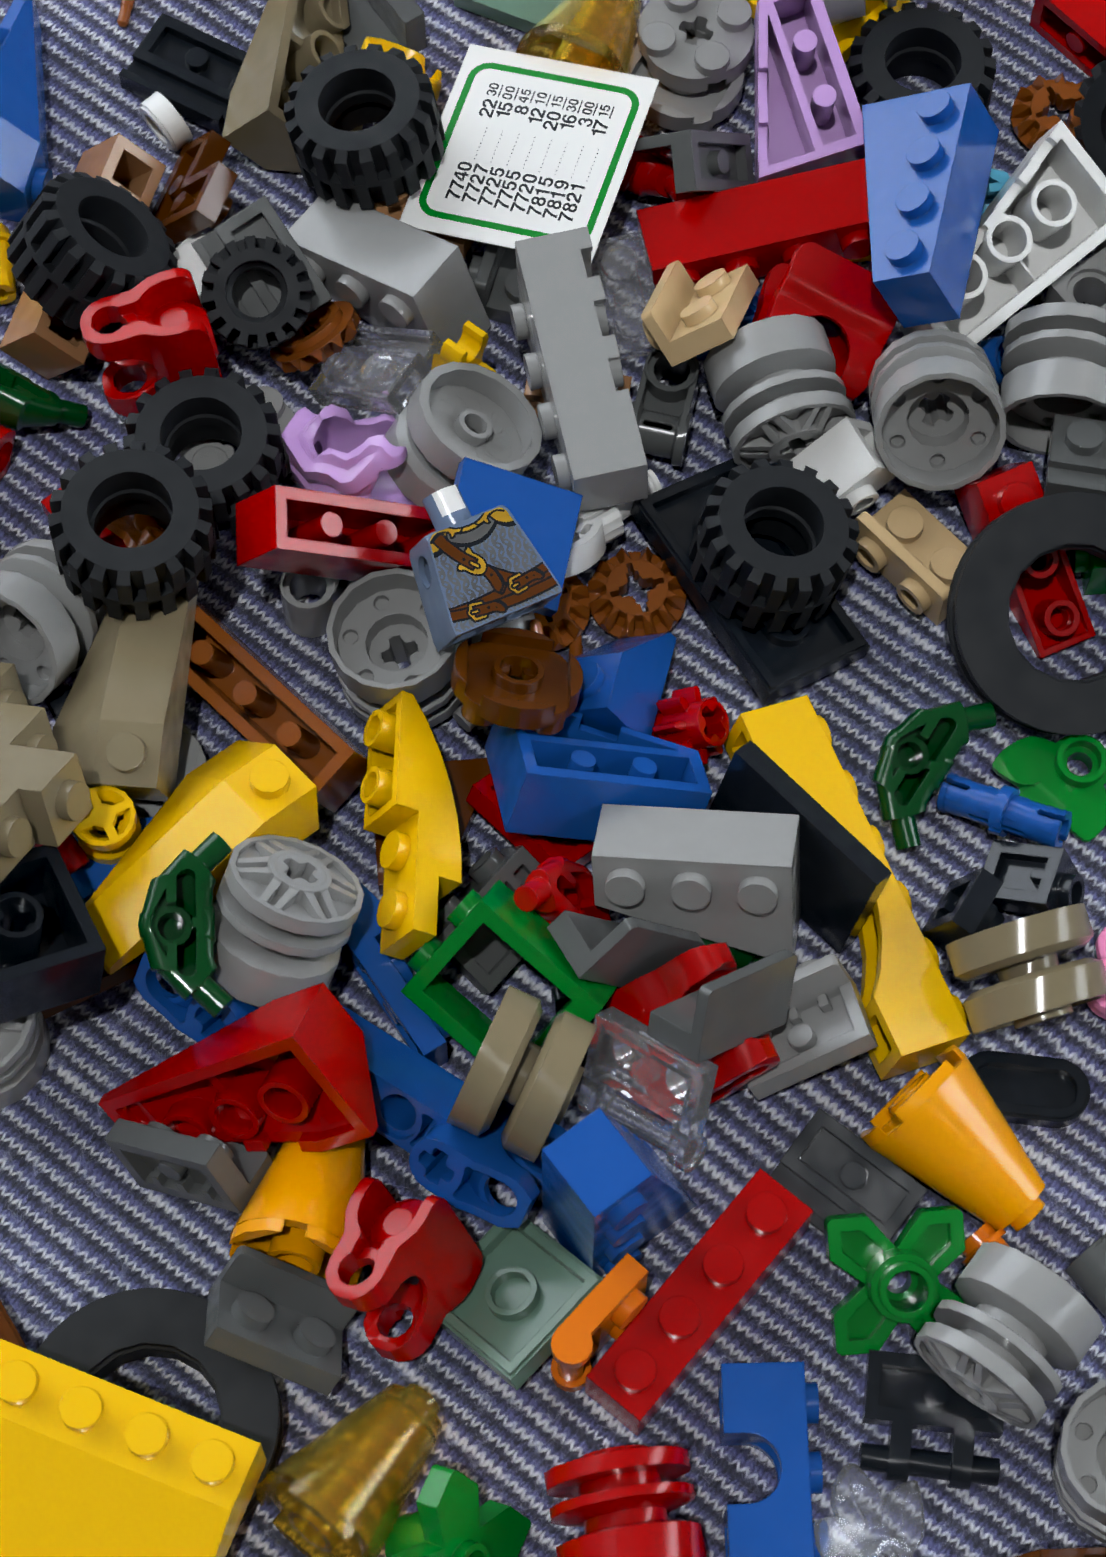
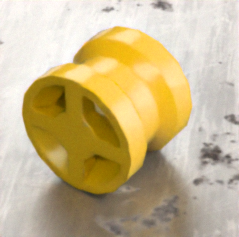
(109, 808)

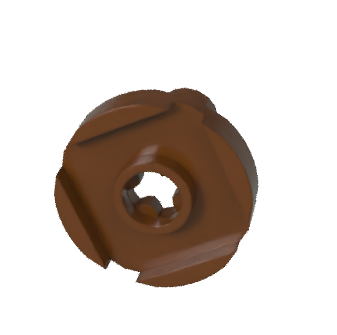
(536, 702)

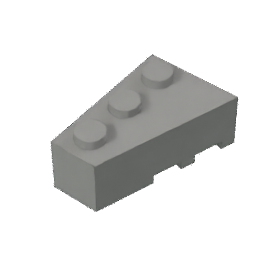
(389, 270)
(703, 872)

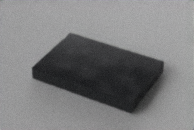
(836, 871)

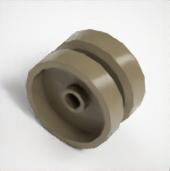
(1030, 978)
(526, 1075)

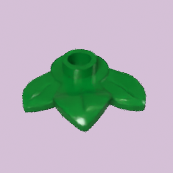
(1044, 777)

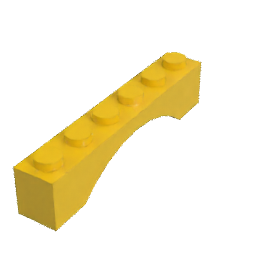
(901, 975)

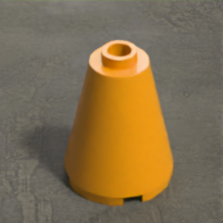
(959, 1144)
(302, 1206)

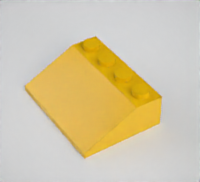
(111, 1469)

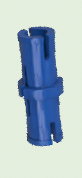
(1004, 811)

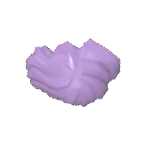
(344, 454)

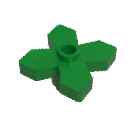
(860, 1248)
(454, 1524)

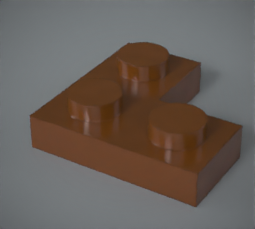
(196, 188)

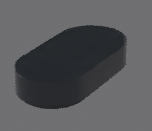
(1033, 1087)

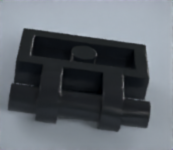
(909, 1395)

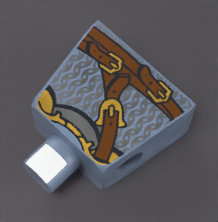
(476, 570)

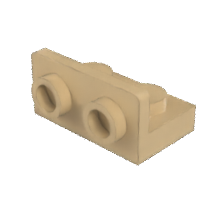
(696, 317)
(911, 553)

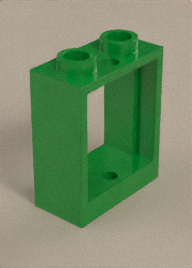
(521, 931)

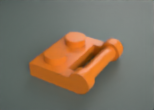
(597, 1320)

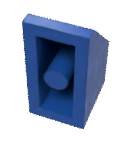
(625, 682)

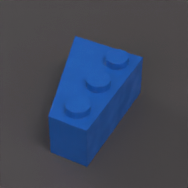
(562, 779)

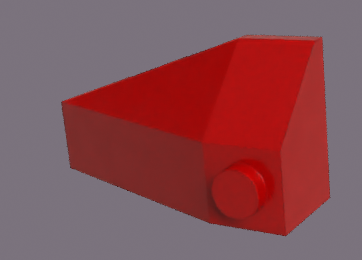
(269, 1077)

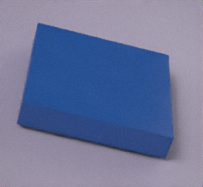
(541, 510)

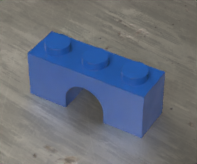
(770, 1411)

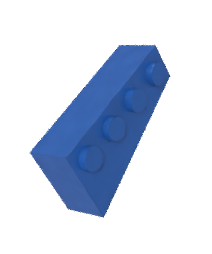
(926, 197)
(607, 1192)

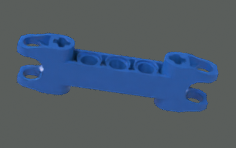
(411, 1111)

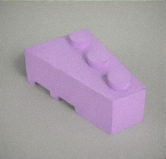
(801, 92)

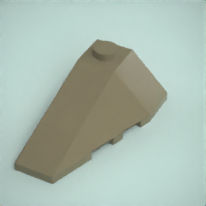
(283, 45)
(131, 702)

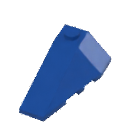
(22, 111)

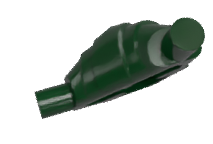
(33, 406)
(917, 760)
(180, 925)

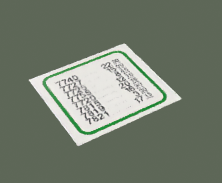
(530, 148)

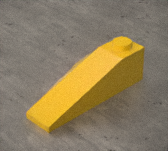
(236, 794)

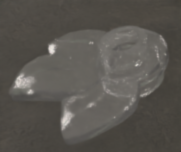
(868, 1522)

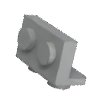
(821, 1029)

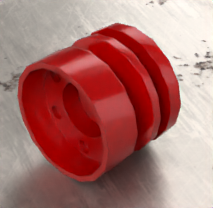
(624, 1503)

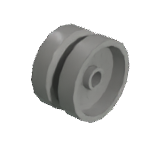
(458, 415)

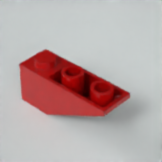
(1046, 593)

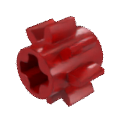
(692, 722)

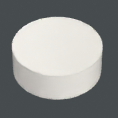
(165, 121)

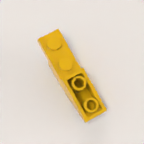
(415, 809)

